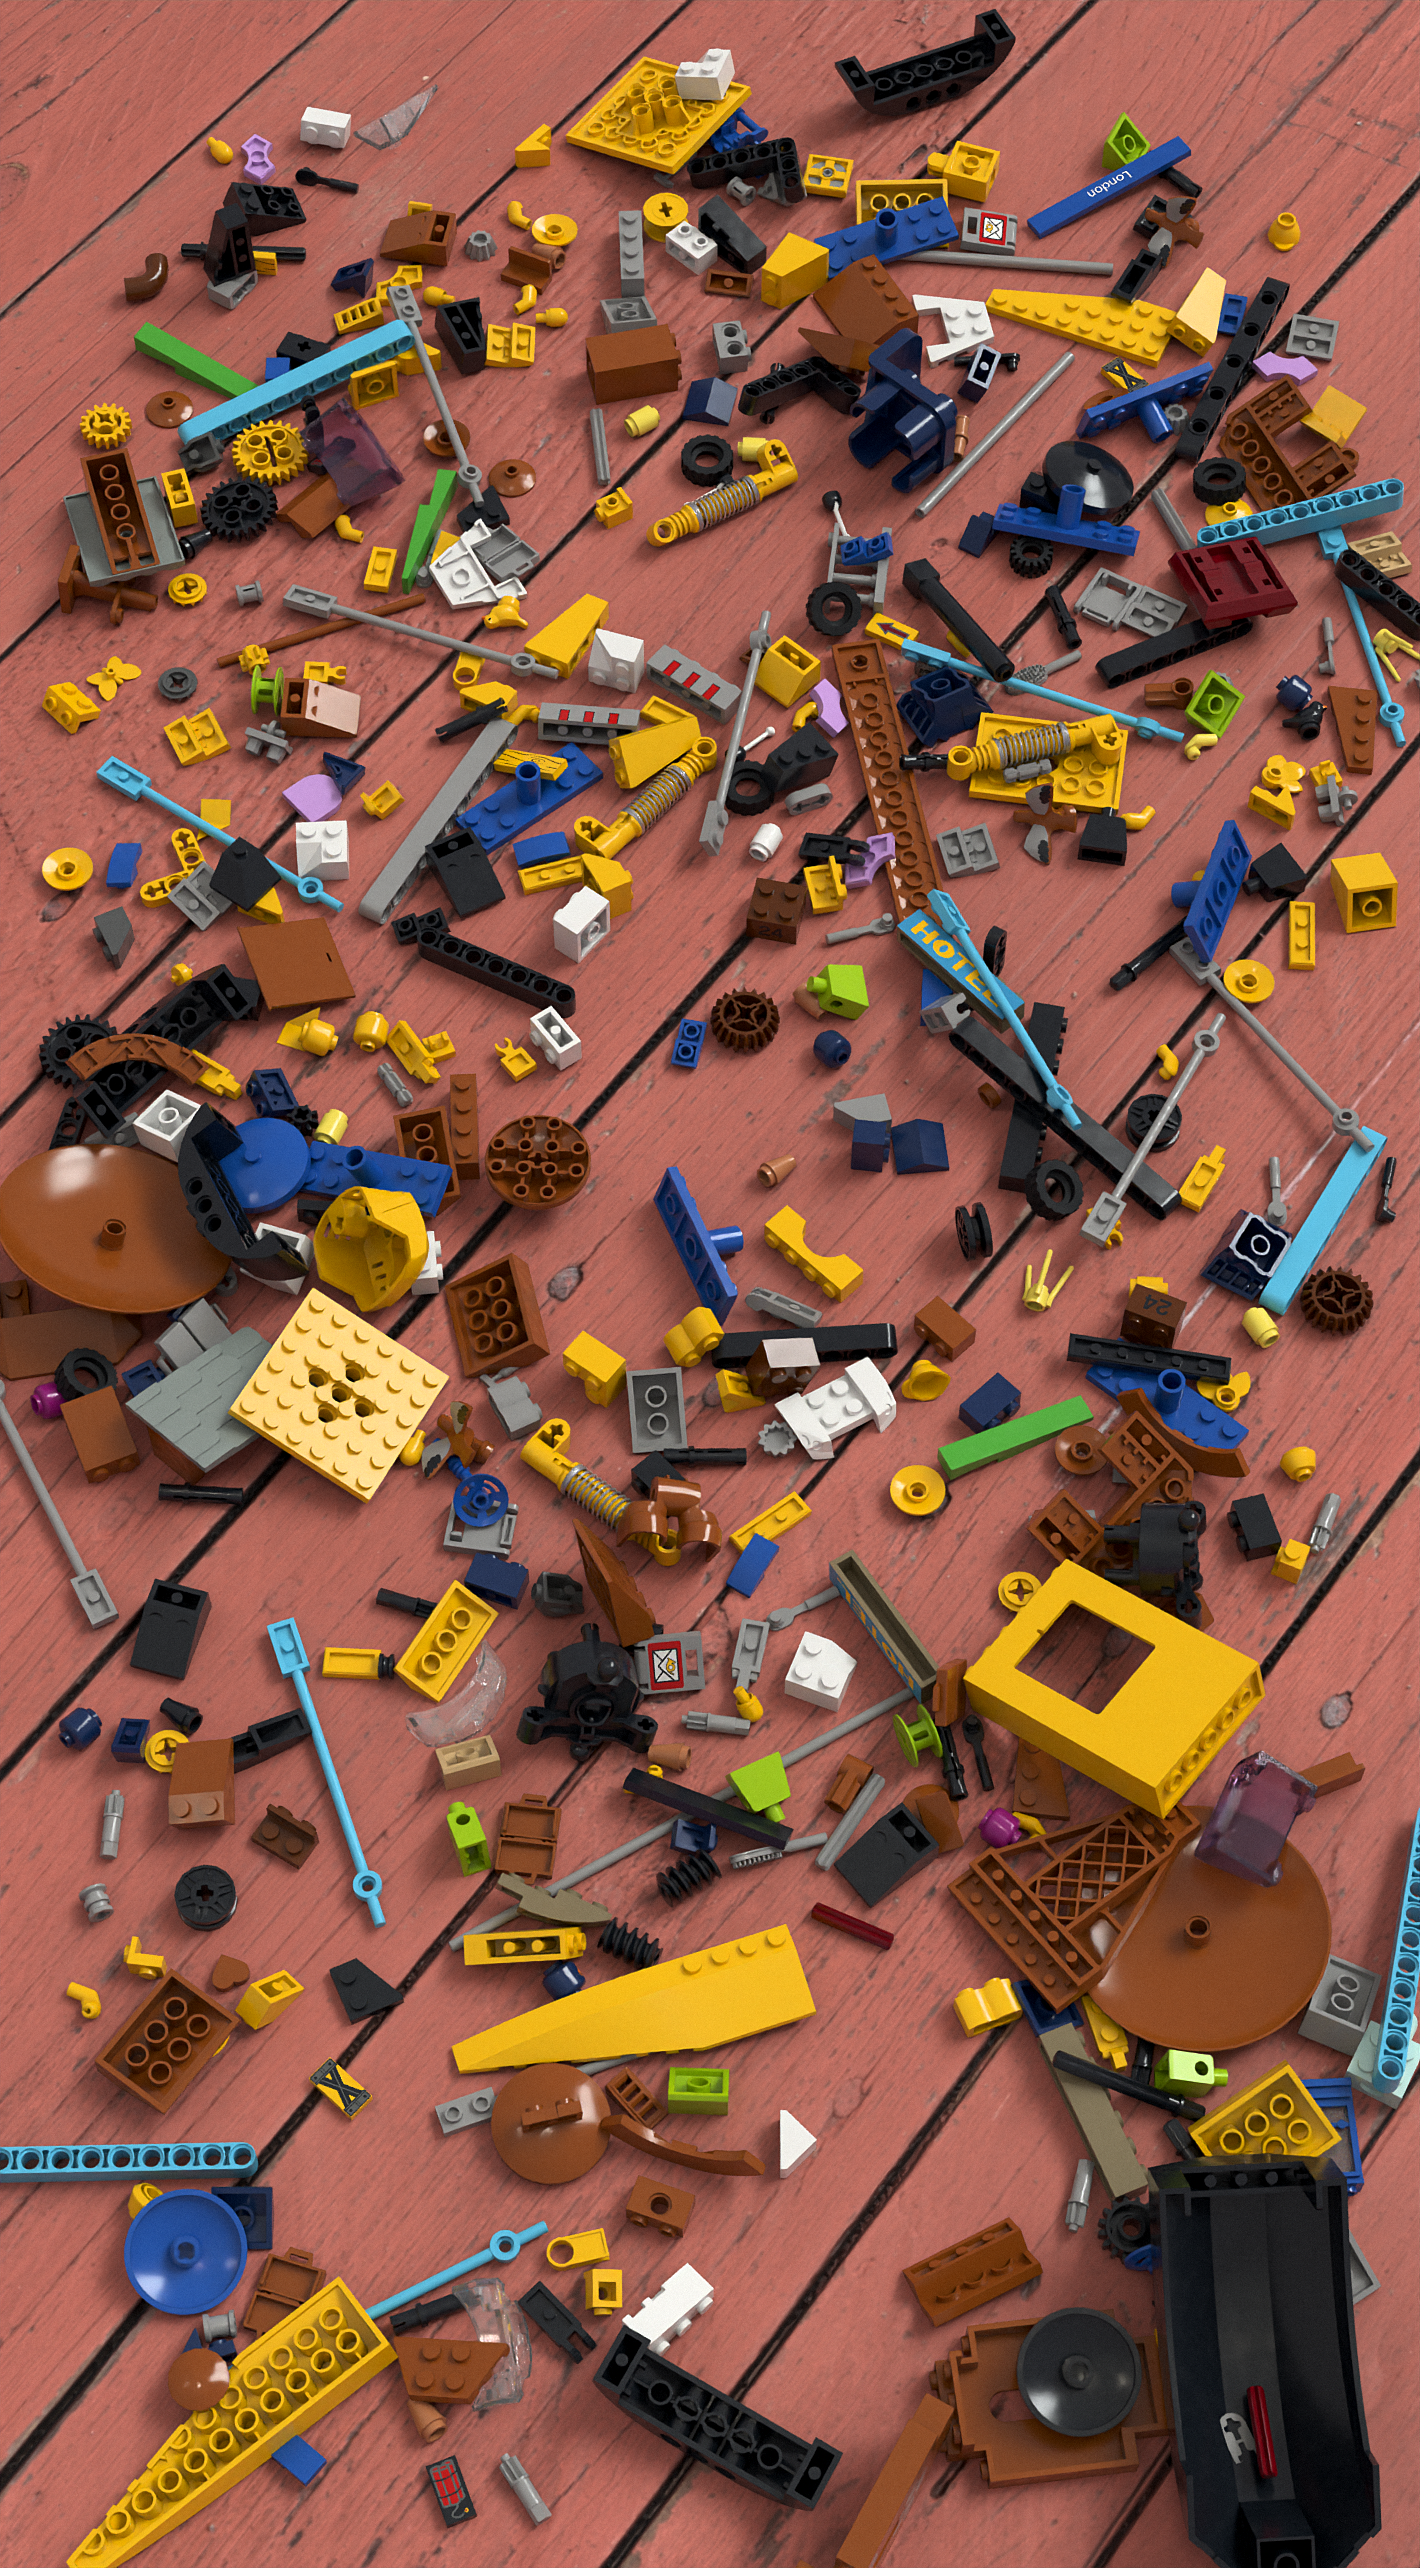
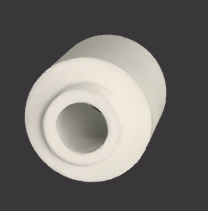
(765, 842)

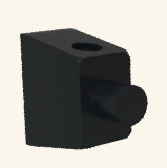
(1104, 839)
(1275, 875)

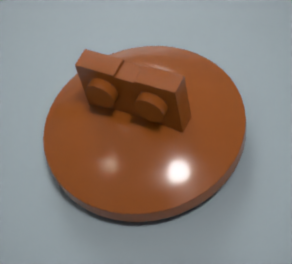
(537, 1162)
(550, 2124)

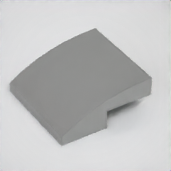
(1312, 337)
(1154, 613)
(968, 851)
(197, 898)

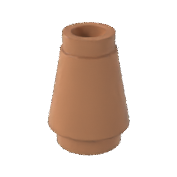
(552, 253)
(809, 1001)
(775, 1170)
(671, 1755)
(428, 2420)

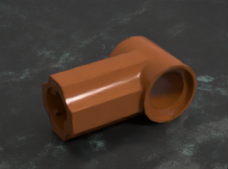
(1177, 693)
(850, 1779)

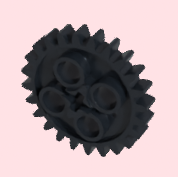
(239, 509)
(62, 1045)

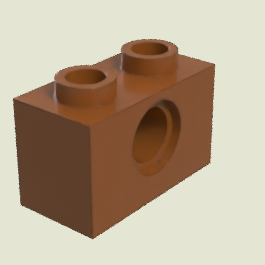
(649, 2193)

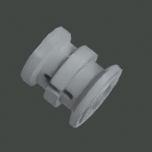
(96, 1902)

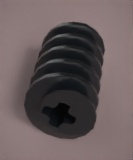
(687, 1875)
(629, 1945)

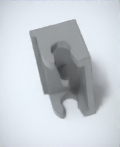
(943, 1013)

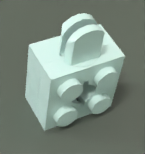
(1363, 2062)

